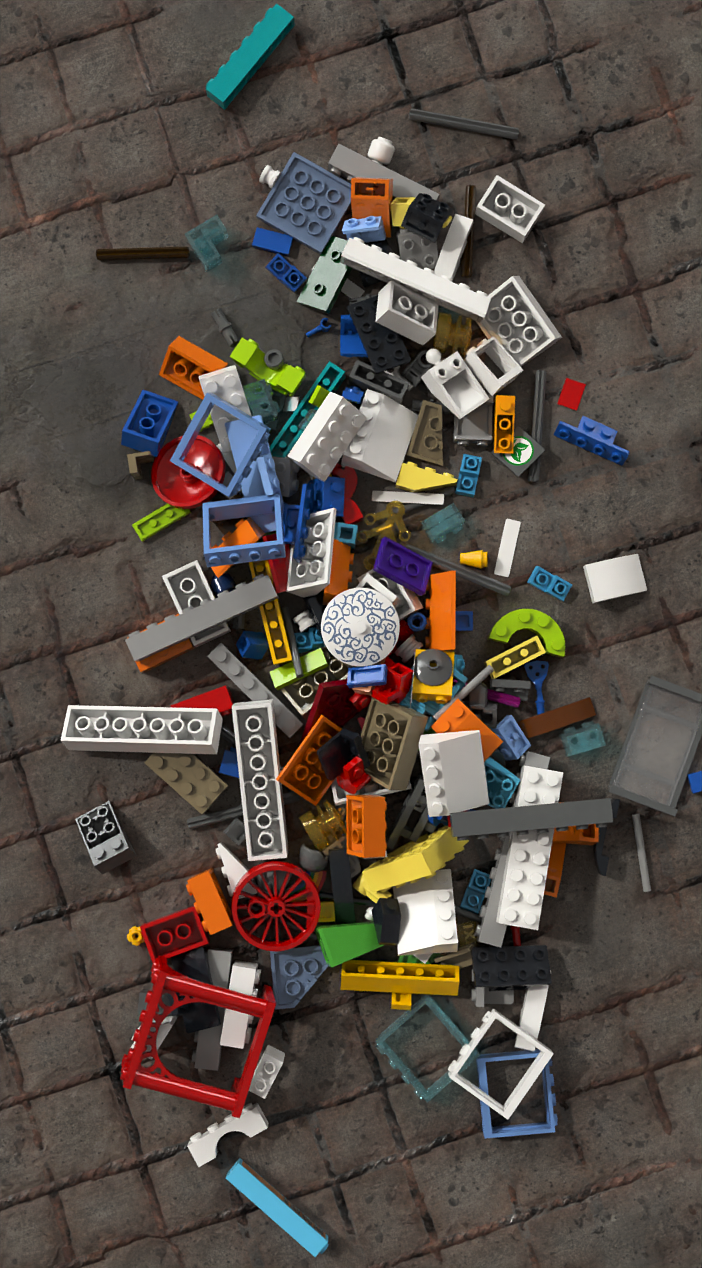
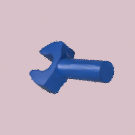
(437, 820)

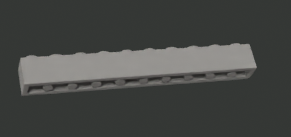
(489, 930)

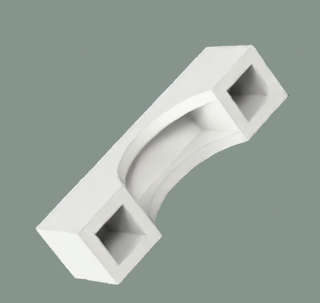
(204, 1146)

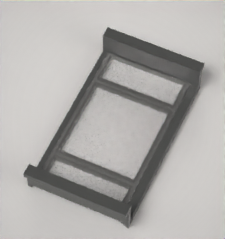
(659, 746)

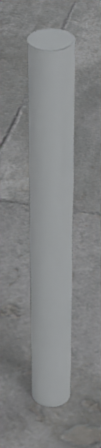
(466, 690)
(641, 852)

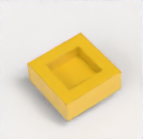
(327, 911)
(401, 1001)

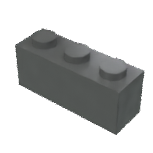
(384, 383)

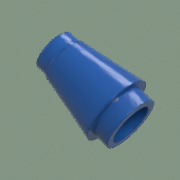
(420, 618)

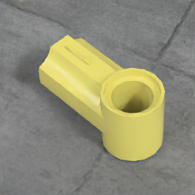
(362, 886)

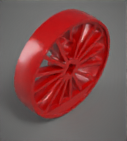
(313, 905)

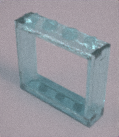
(396, 1062)

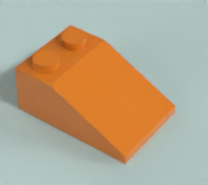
(461, 718)

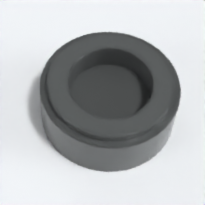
(274, 359)

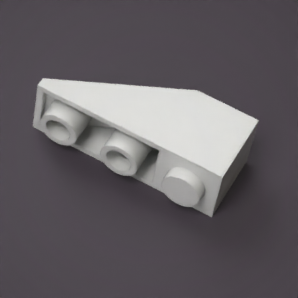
(233, 869)

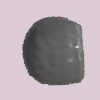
(312, 860)

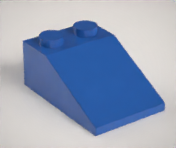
(149, 423)

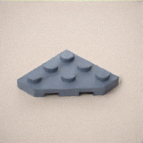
(295, 973)

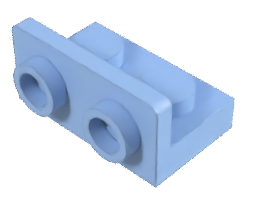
(367, 229)
(513, 738)

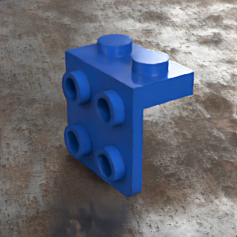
(349, 339)
(327, 495)

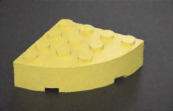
(414, 860)

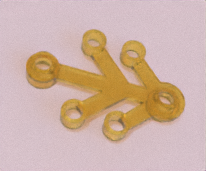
(384, 530)

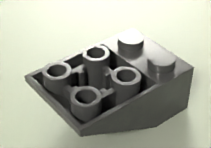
(105, 838)

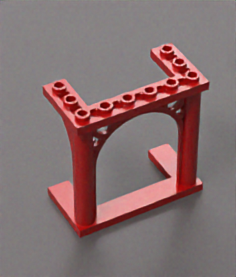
(170, 981)

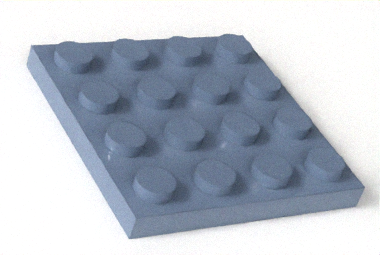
(306, 203)

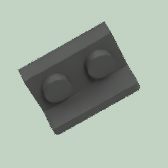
(512, 687)

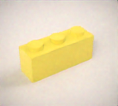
(515, 657)

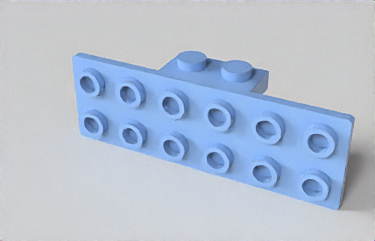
(263, 476)

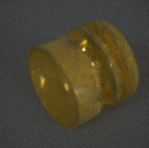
(452, 334)
(323, 825)

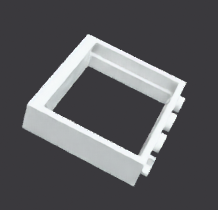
(525, 1083)

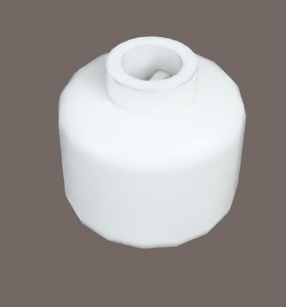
(381, 151)

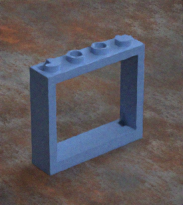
(193, 430)
(238, 509)
(521, 1129)

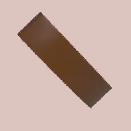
(557, 718)

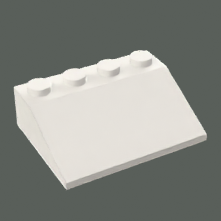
(518, 321)
(382, 438)
(315, 569)
(453, 772)
(427, 915)

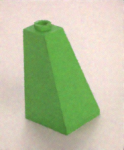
(346, 941)

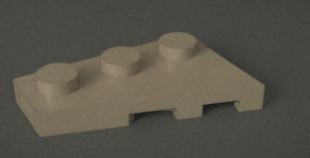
(427, 434)

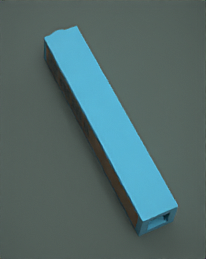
(278, 1207)

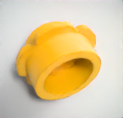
(131, 936)

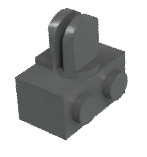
(480, 707)

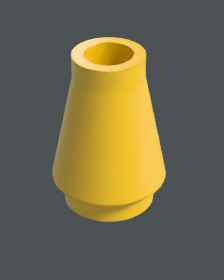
(475, 559)

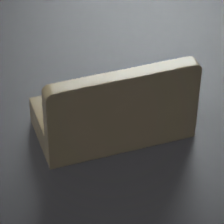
(135, 461)
(461, 957)

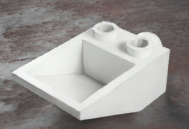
(455, 384)

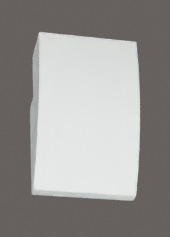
(615, 578)

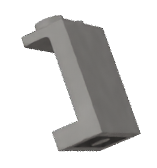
(475, 426)

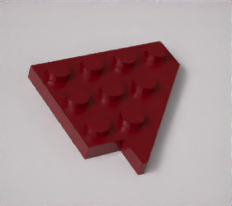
(333, 703)

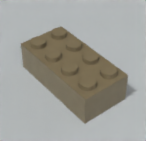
(189, 778)

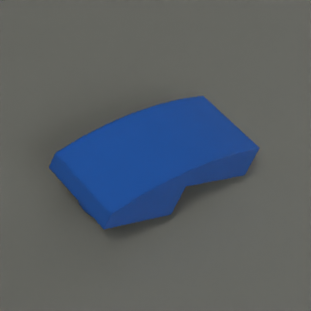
(285, 272)
(353, 394)

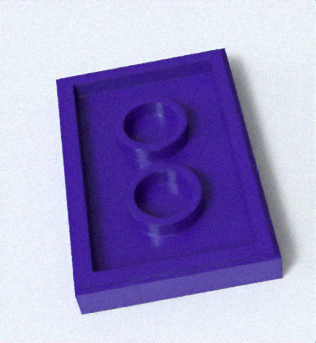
(403, 566)

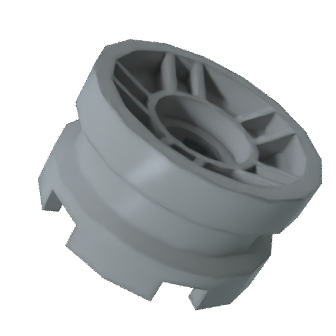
(408, 649)

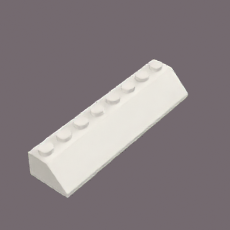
(424, 282)

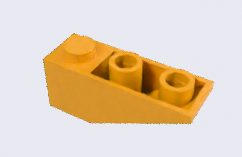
(504, 424)

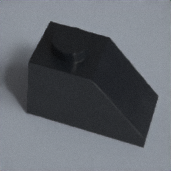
(387, 921)

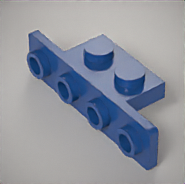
(594, 438)
(295, 522)

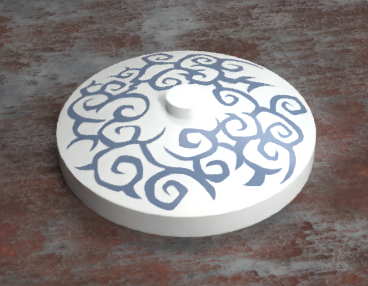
(360, 627)

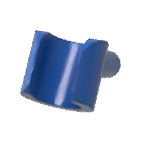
(319, 328)

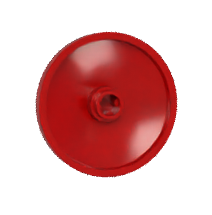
(180, 487)

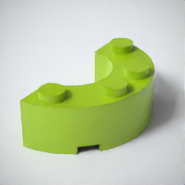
(283, 380)
(534, 621)

